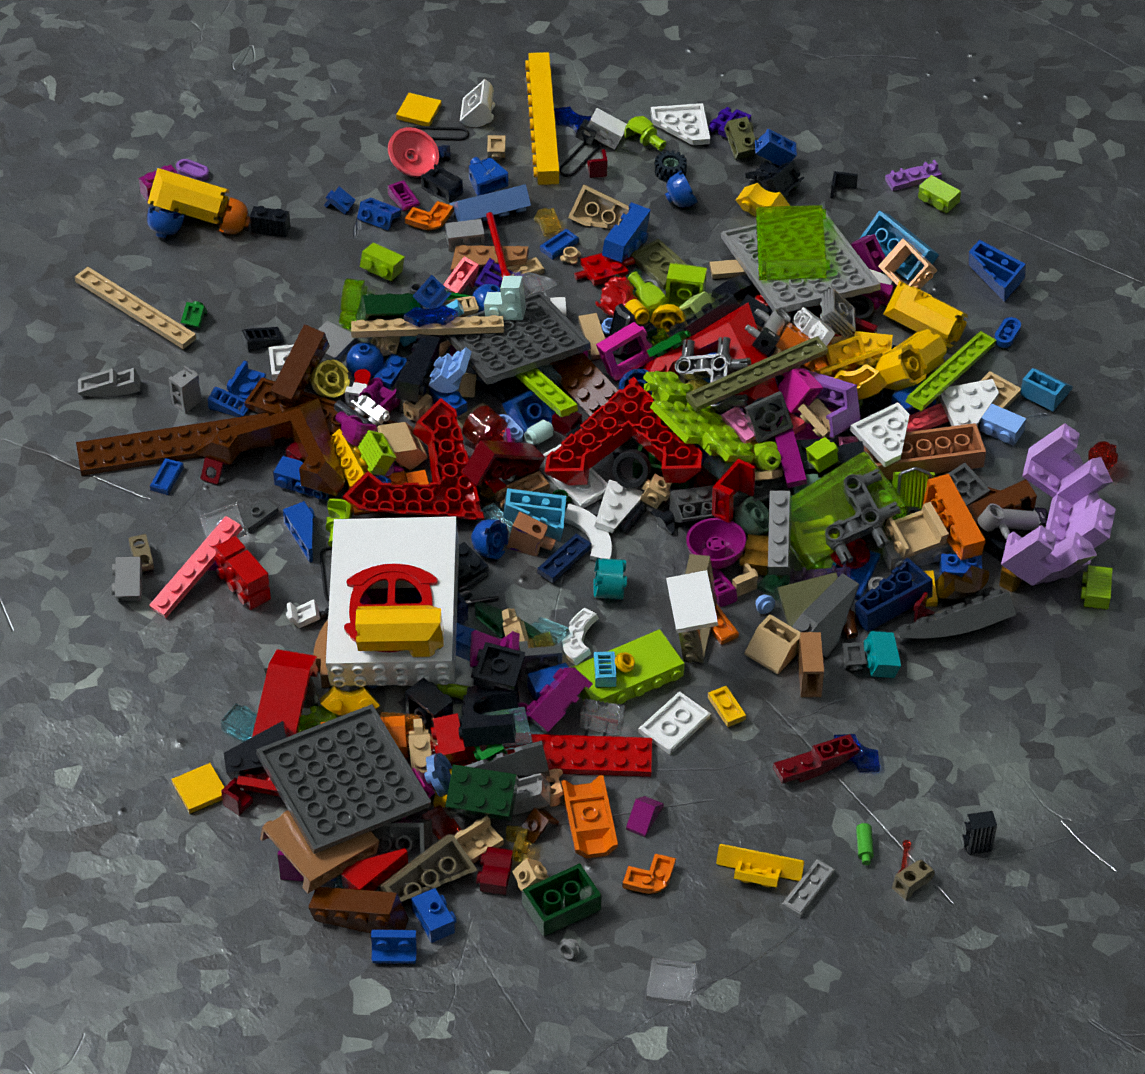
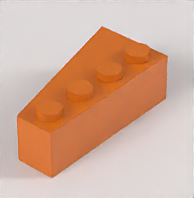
(963, 531)

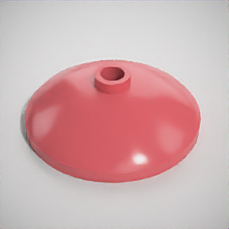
(417, 146)

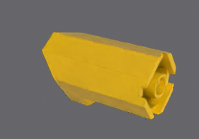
(188, 196)
(923, 311)
(912, 360)
(400, 628)

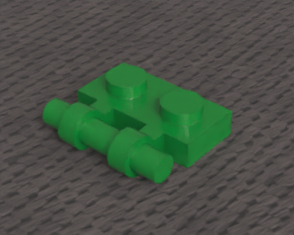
(666, 344)

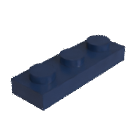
(564, 558)

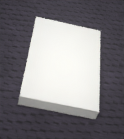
(692, 601)
(674, 723)

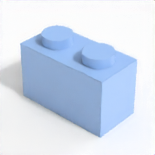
(1002, 424)

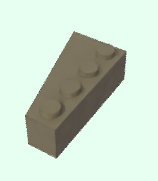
(431, 869)

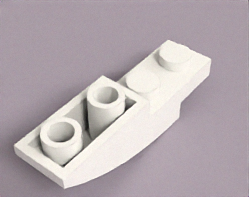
(813, 326)

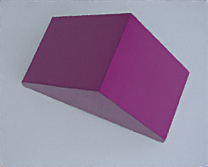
(643, 815)

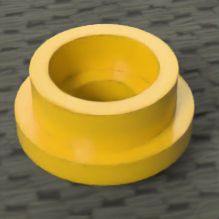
(624, 662)

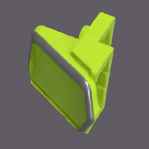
(912, 485)

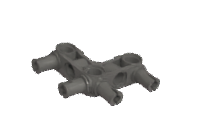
(709, 366)
(857, 526)

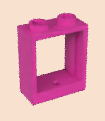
(616, 341)

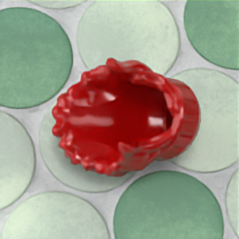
(615, 292)

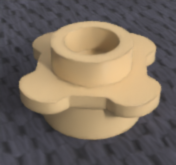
(570, 255)

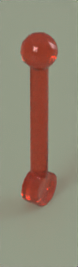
(906, 845)

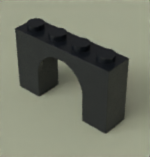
(488, 729)

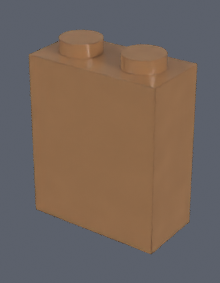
(810, 664)

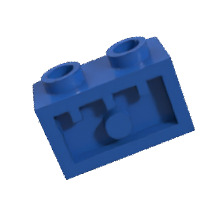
(378, 213)
(244, 381)
(394, 946)

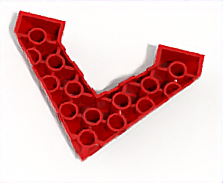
(741, 347)
(610, 426)
(449, 492)

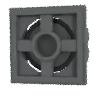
(766, 415)

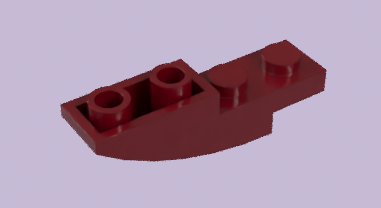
(818, 761)

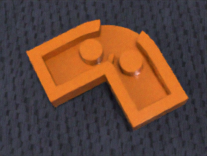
(430, 220)
(653, 880)

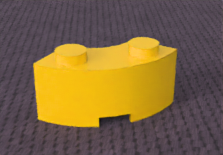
(756, 196)
(868, 380)
(344, 702)

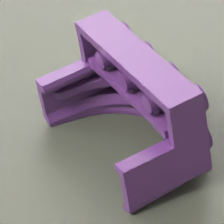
(841, 397)

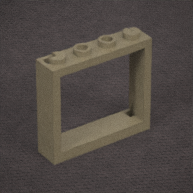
(695, 642)

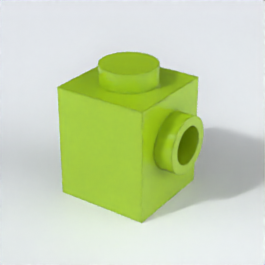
(822, 454)

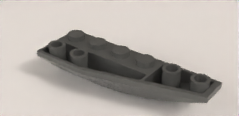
(696, 502)
(962, 617)

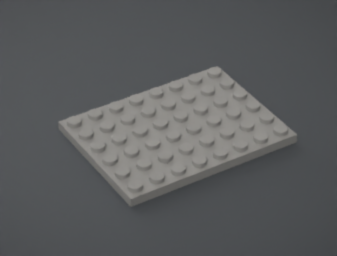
(846, 275)

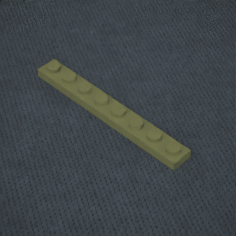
(756, 373)

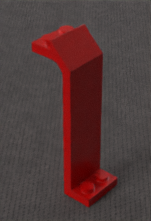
(280, 701)

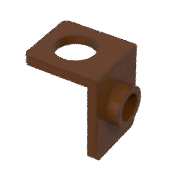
(537, 822)

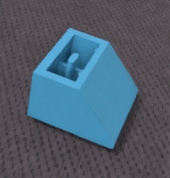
(1044, 389)

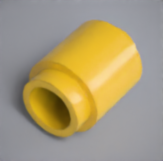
(639, 311)

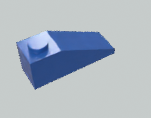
(301, 526)

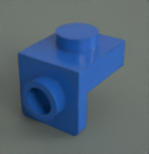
(340, 200)

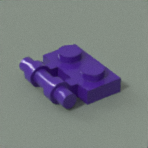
(725, 115)

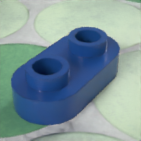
(1007, 332)

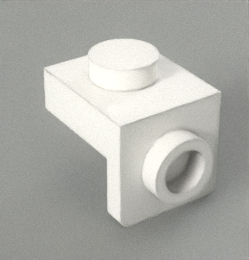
(303, 614)

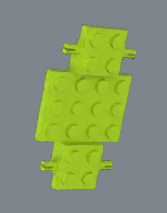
(694, 427)

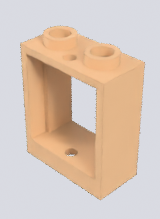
(898, 256)

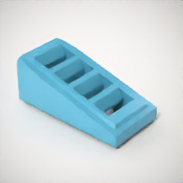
(605, 680)

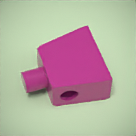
(799, 388)

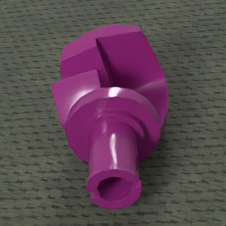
(353, 428)

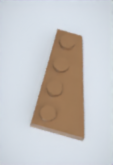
(480, 254)

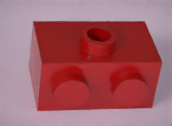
(447, 735)

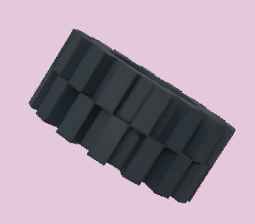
(673, 159)

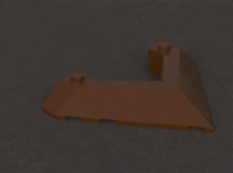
(303, 424)

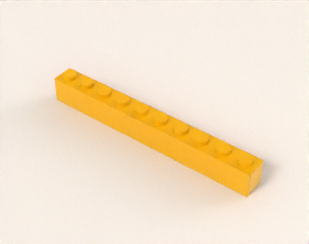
(542, 118)

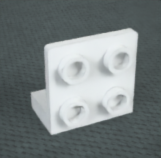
(608, 128)

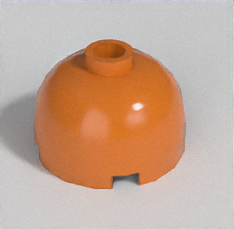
(234, 217)

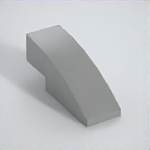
(109, 383)

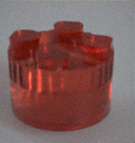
(484, 425)

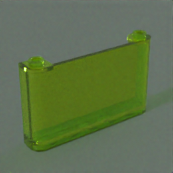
(791, 242)
(826, 503)

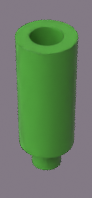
(865, 843)

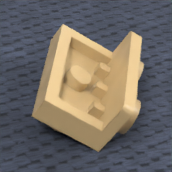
(816, 415)
(477, 838)

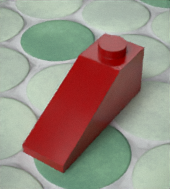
(373, 871)

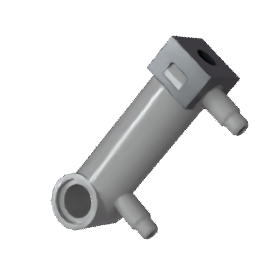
(771, 332)
(1007, 519)

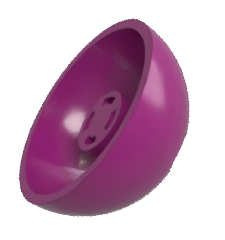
(717, 539)

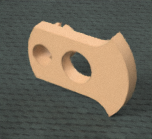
(556, 789)

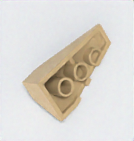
(597, 209)

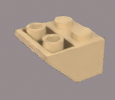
(404, 443)
(773, 644)

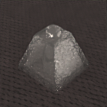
(535, 283)

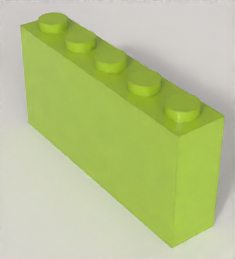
(654, 666)

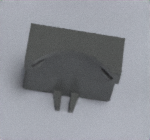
(968, 484)
(539, 658)

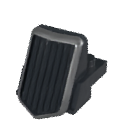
(622, 318)

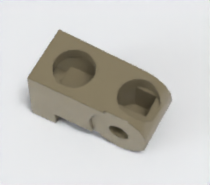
(142, 551)
(912, 879)

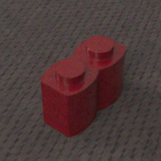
(495, 871)

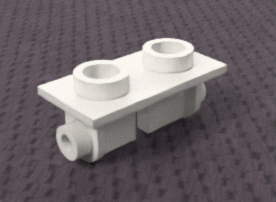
(365, 407)

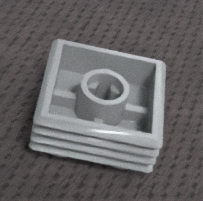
(837, 313)

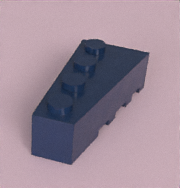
(893, 595)

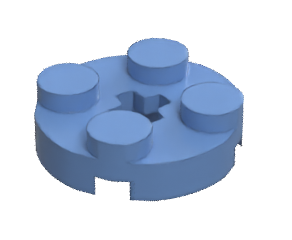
(438, 773)

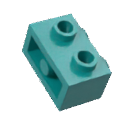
(882, 654)

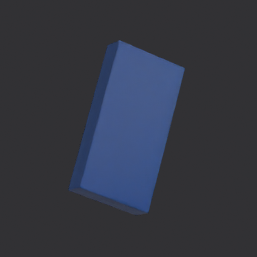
(556, 245)
(166, 476)

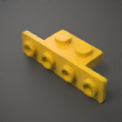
(848, 352)
(349, 457)
(759, 866)

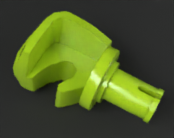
(645, 127)
(647, 293)
(766, 455)
(337, 510)

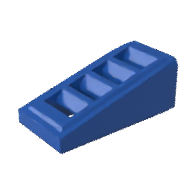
(216, 402)

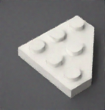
(683, 121)
(968, 401)
(884, 433)

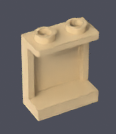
(917, 532)

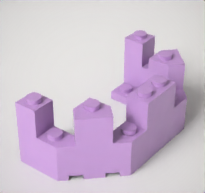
(1076, 516)

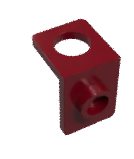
(215, 464)
(920, 608)

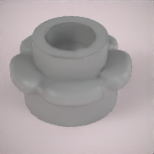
(569, 948)

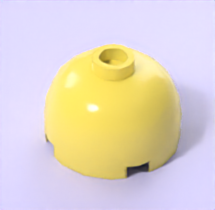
(330, 379)

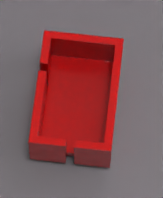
(242, 573)

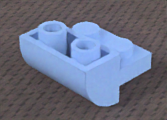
(449, 371)

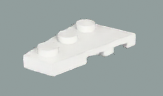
(616, 505)

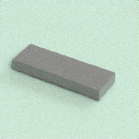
(808, 888)

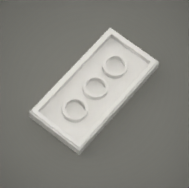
(581, 494)

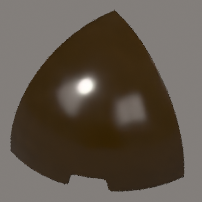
(956, 587)

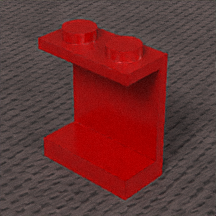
(737, 478)

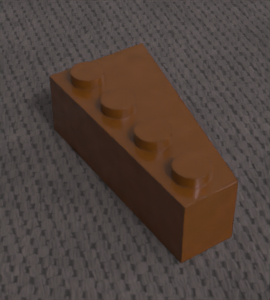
(303, 358)
(1016, 497)
(358, 909)

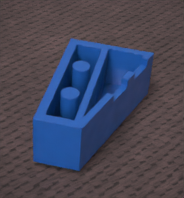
(628, 235)
(996, 269)

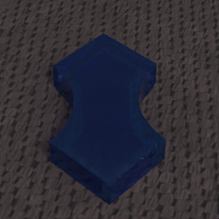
(567, 117)
(439, 315)
(866, 759)

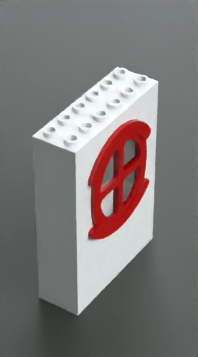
(391, 556)

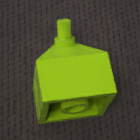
(684, 282)

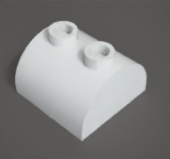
(478, 105)

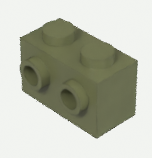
(741, 137)

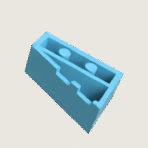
(540, 506)

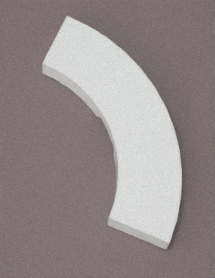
(585, 522)
(574, 642)

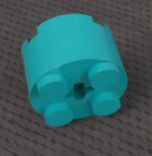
(609, 578)

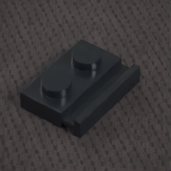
(501, 388)

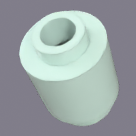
(539, 432)

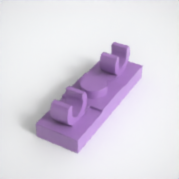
(912, 176)

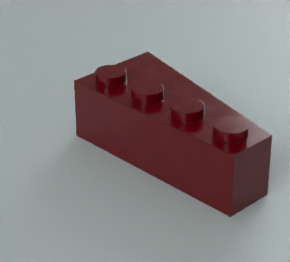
(502, 460)

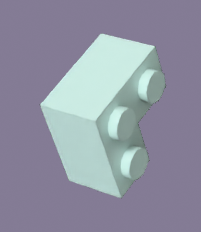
(509, 302)

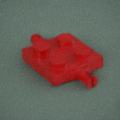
(601, 268)

